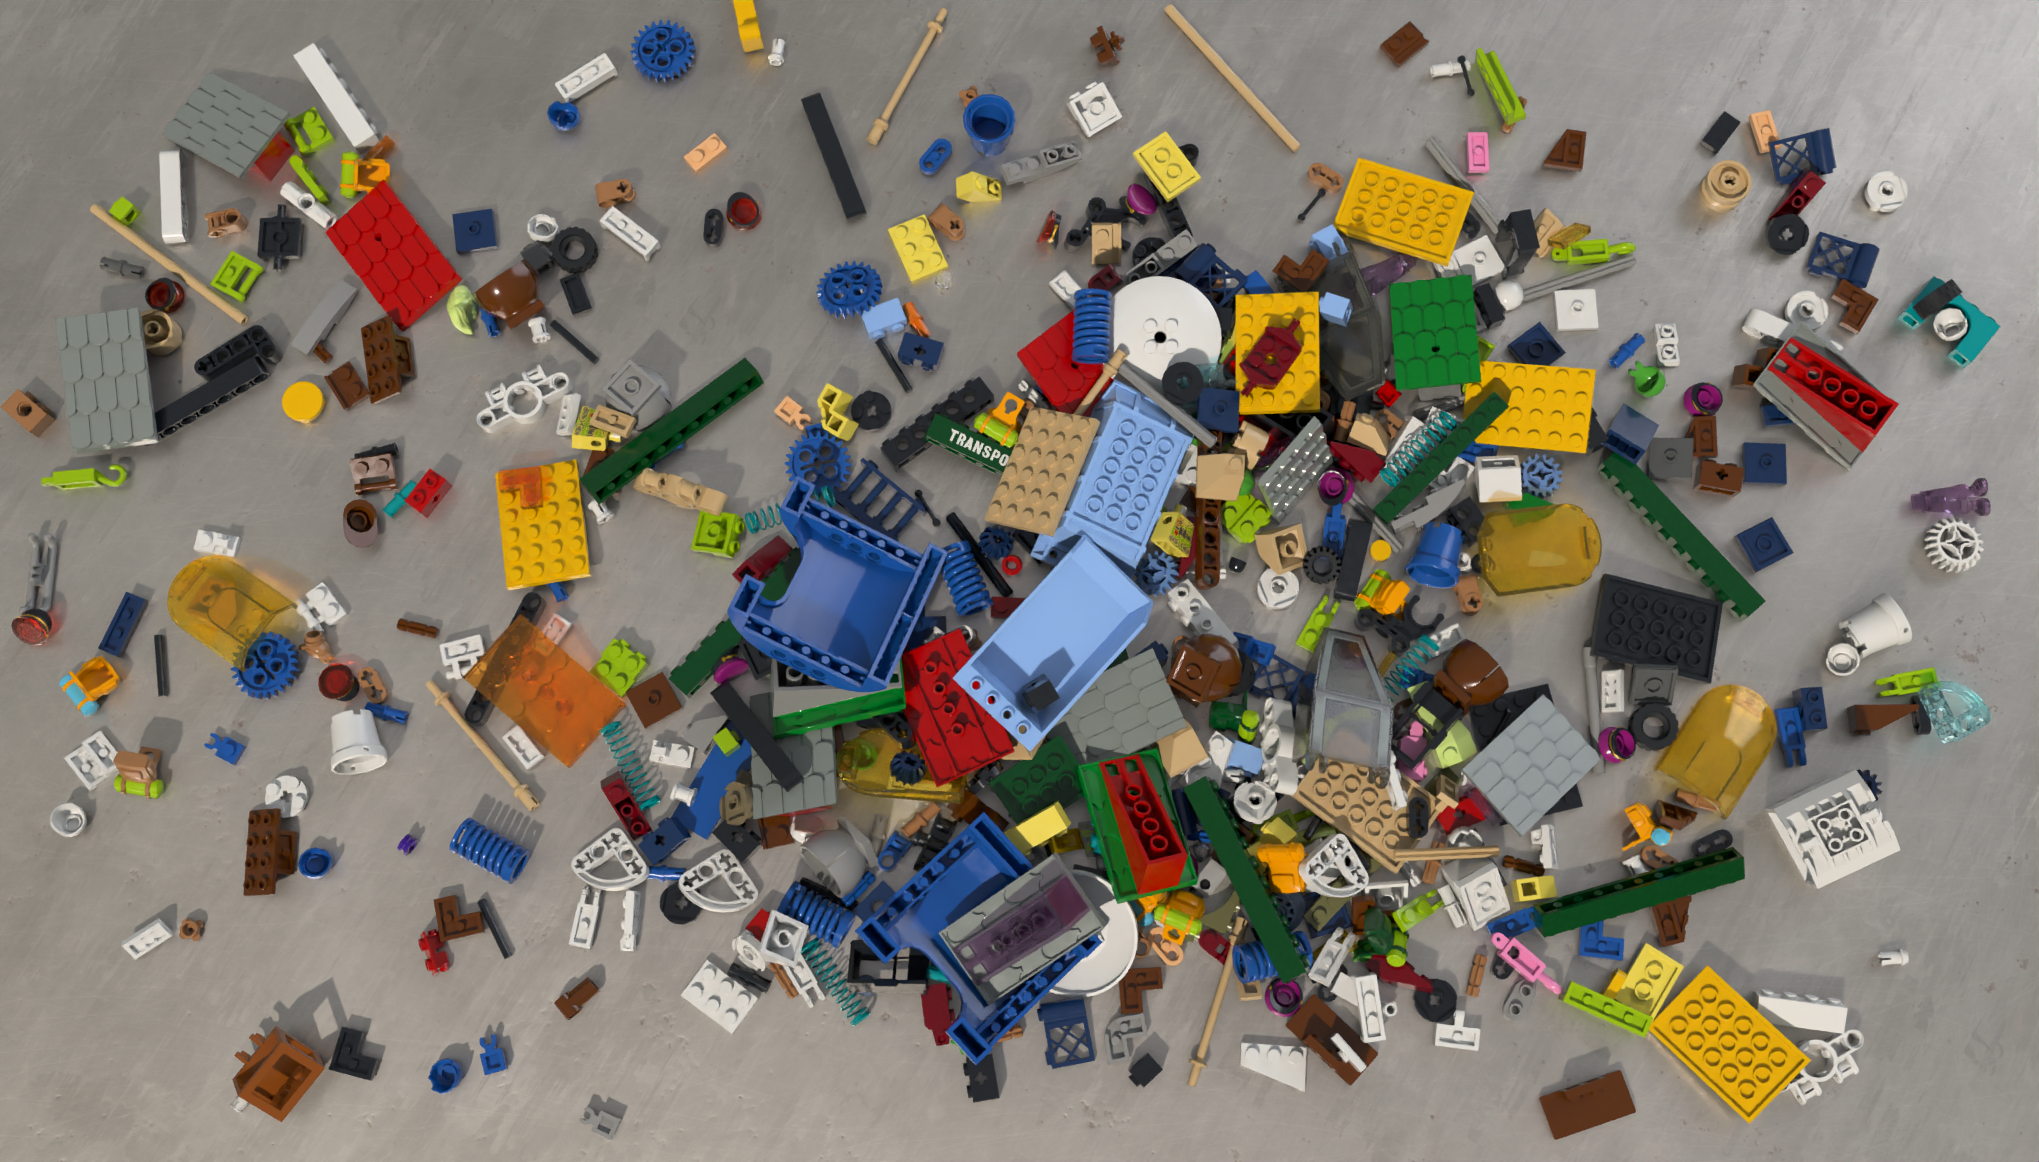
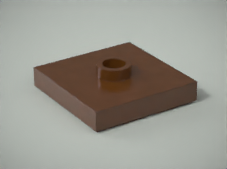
(654, 700)

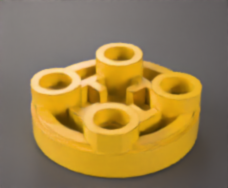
(303, 401)

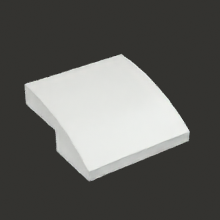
(93, 761)

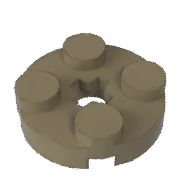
(737, 803)

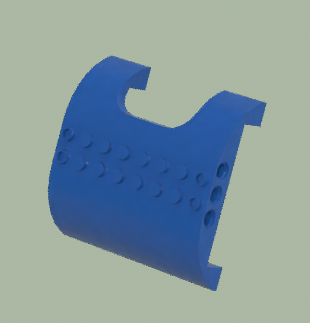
(847, 601)
(945, 889)

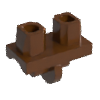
(1102, 38)

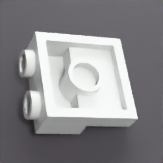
(1093, 108)

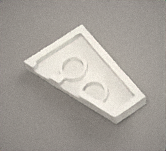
(1278, 1062)

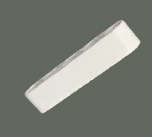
(174, 196)
(1775, 330)

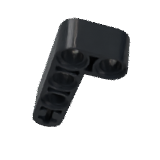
(235, 357)
(1352, 559)
(893, 730)

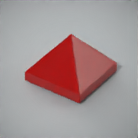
(1388, 393)

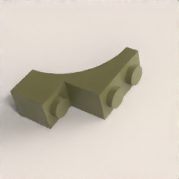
(1218, 920)

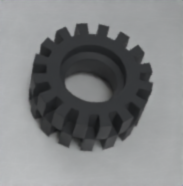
(1333, 571)

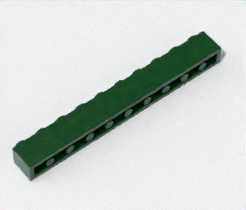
(671, 431)
(1682, 536)
(698, 663)
(1247, 880)
(1639, 892)

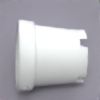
(1877, 626)
(355, 743)

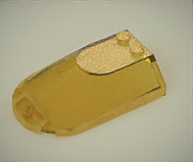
(1538, 548)
(223, 606)
(1721, 745)
(865, 769)

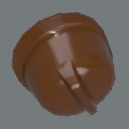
(360, 523)

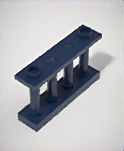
(859, 511)

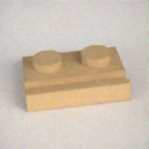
(1546, 226)
(1106, 243)

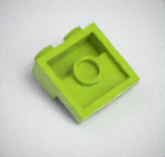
(1244, 517)
(718, 534)
(619, 667)

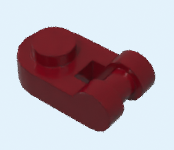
(1099, 282)
(1210, 940)

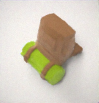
(138, 773)

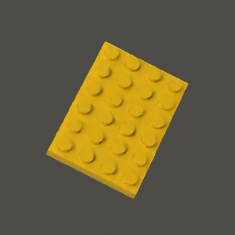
(1403, 211)
(1301, 384)
(1546, 405)
(546, 541)
(1728, 1044)

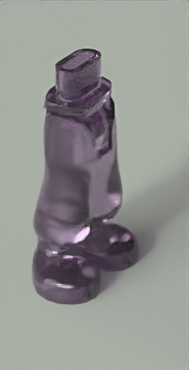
(1388, 271)
(1954, 499)

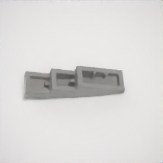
(324, 316)

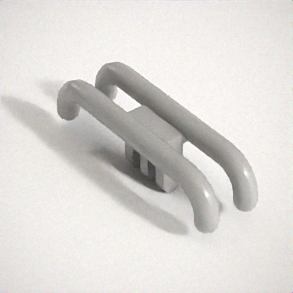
(40, 574)

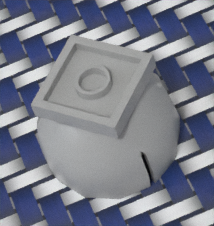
(639, 394)
(839, 856)

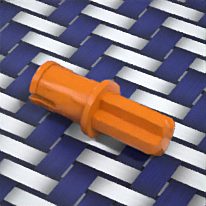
(915, 319)

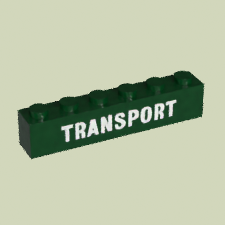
(967, 444)

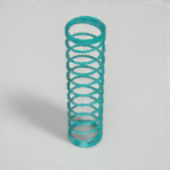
(1392, 475)
(755, 521)
(1426, 640)
(646, 804)
(807, 948)

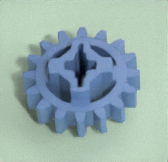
(1548, 472)
(1156, 574)

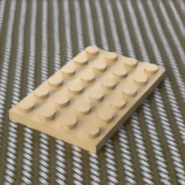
(1042, 471)
(1363, 809)

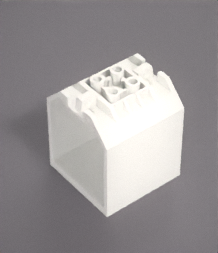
(1833, 828)

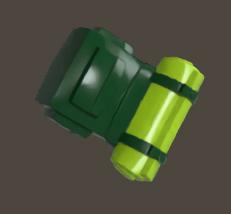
(1235, 718)
(1383, 937)

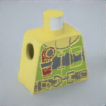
(590, 437)
(1174, 532)

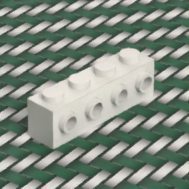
(1197, 612)
(1800, 1011)

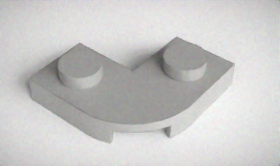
(1118, 1032)

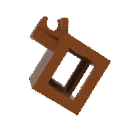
(277, 1073)

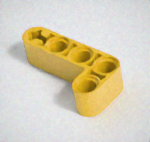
(748, 25)

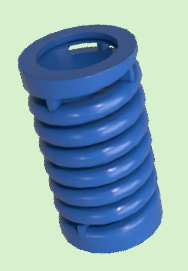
(1093, 317)
(967, 578)
(482, 845)
(817, 926)
(1255, 952)

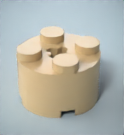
(160, 332)
(1248, 442)

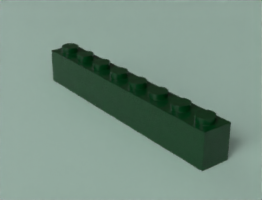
(1440, 458)

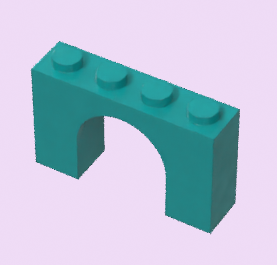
(1979, 329)

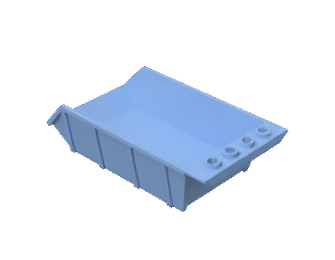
(1121, 480)
(1063, 629)

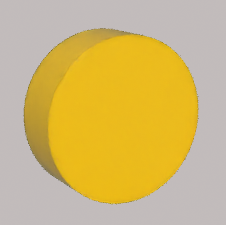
(1380, 550)

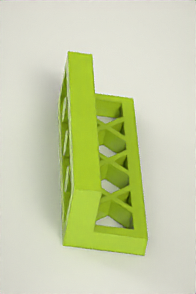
(1500, 86)
(1606, 1008)

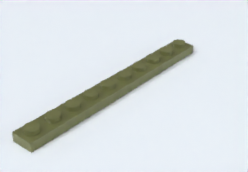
(1326, 907)

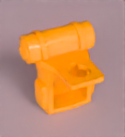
(1283, 866)

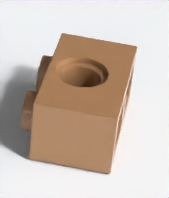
(18, 406)

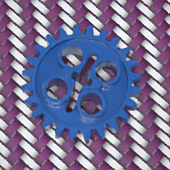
(663, 51)
(849, 289)
(814, 446)
(280, 653)

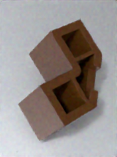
(1746, 374)
(973, 808)

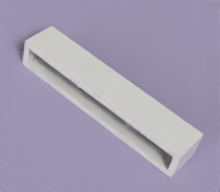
(337, 99)

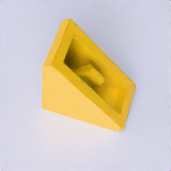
(1066, 843)

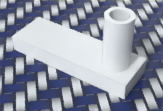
(1345, 988)

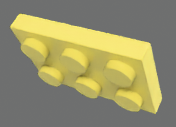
(1166, 166)
(918, 249)
(1649, 981)

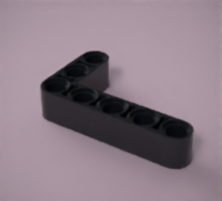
(1174, 212)

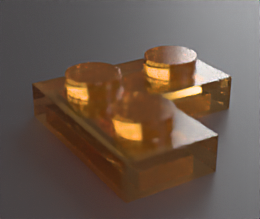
(526, 481)

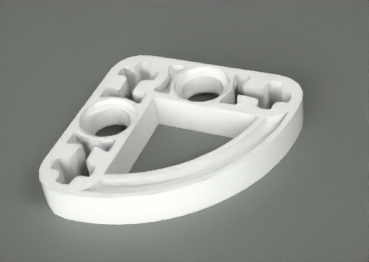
(617, 849)
(1336, 855)
(718, 869)

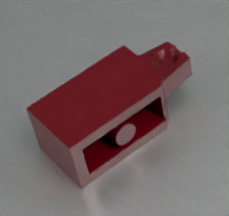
(937, 1012)

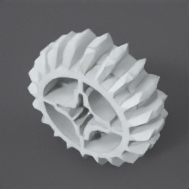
(1958, 533)

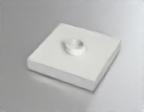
(1479, 260)
(1575, 310)

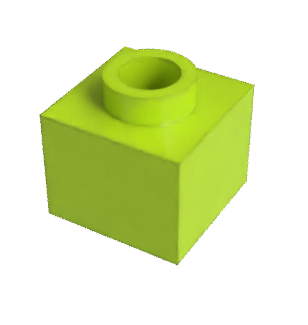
(125, 211)
(727, 741)

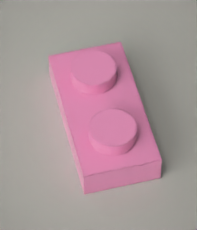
(1477, 152)

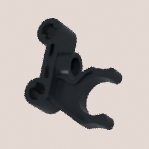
(1104, 215)
(1393, 630)

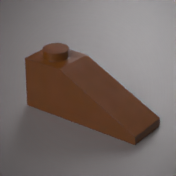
(1869, 718)

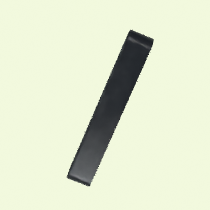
(833, 156)
(209, 397)
(487, 707)
(757, 736)

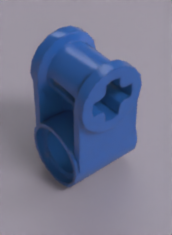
(894, 850)

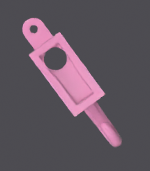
(1526, 963)

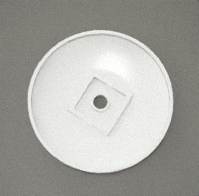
(1164, 307)
(1118, 946)

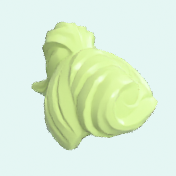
(462, 308)

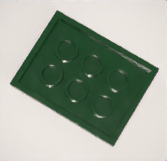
(1040, 781)

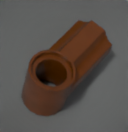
(572, 1001)

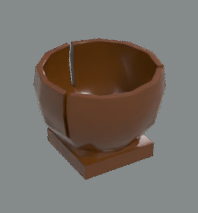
(511, 295)
(1206, 668)
(1464, 677)

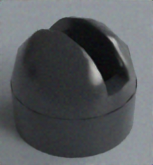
(1236, 565)

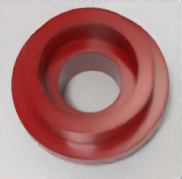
(1015, 559)

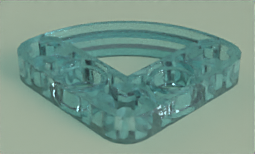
(1954, 724)

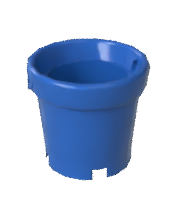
(989, 123)
(1436, 556)

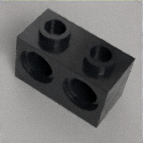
(1473, 519)

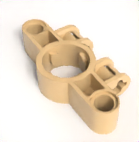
(680, 491)

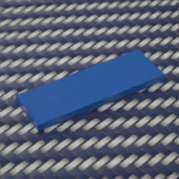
(711, 784)

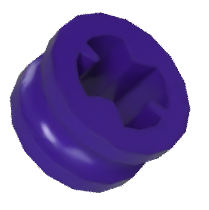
(407, 844)

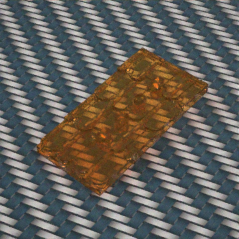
(558, 704)

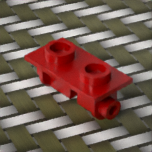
(434, 960)

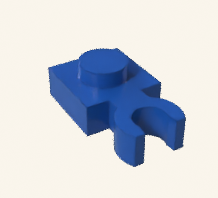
(227, 749)
(493, 1059)

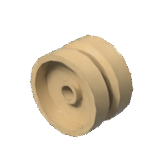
(1725, 186)

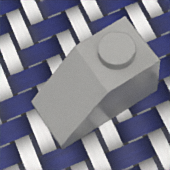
(701, 732)

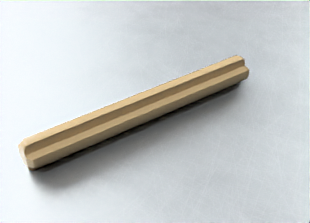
(1446, 853)

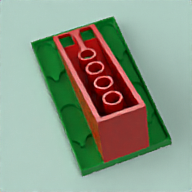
(1137, 826)

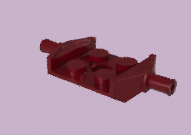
(1276, 343)

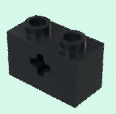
(1039, 693)
(742, 850)
(989, 1089)

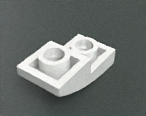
(1666, 344)

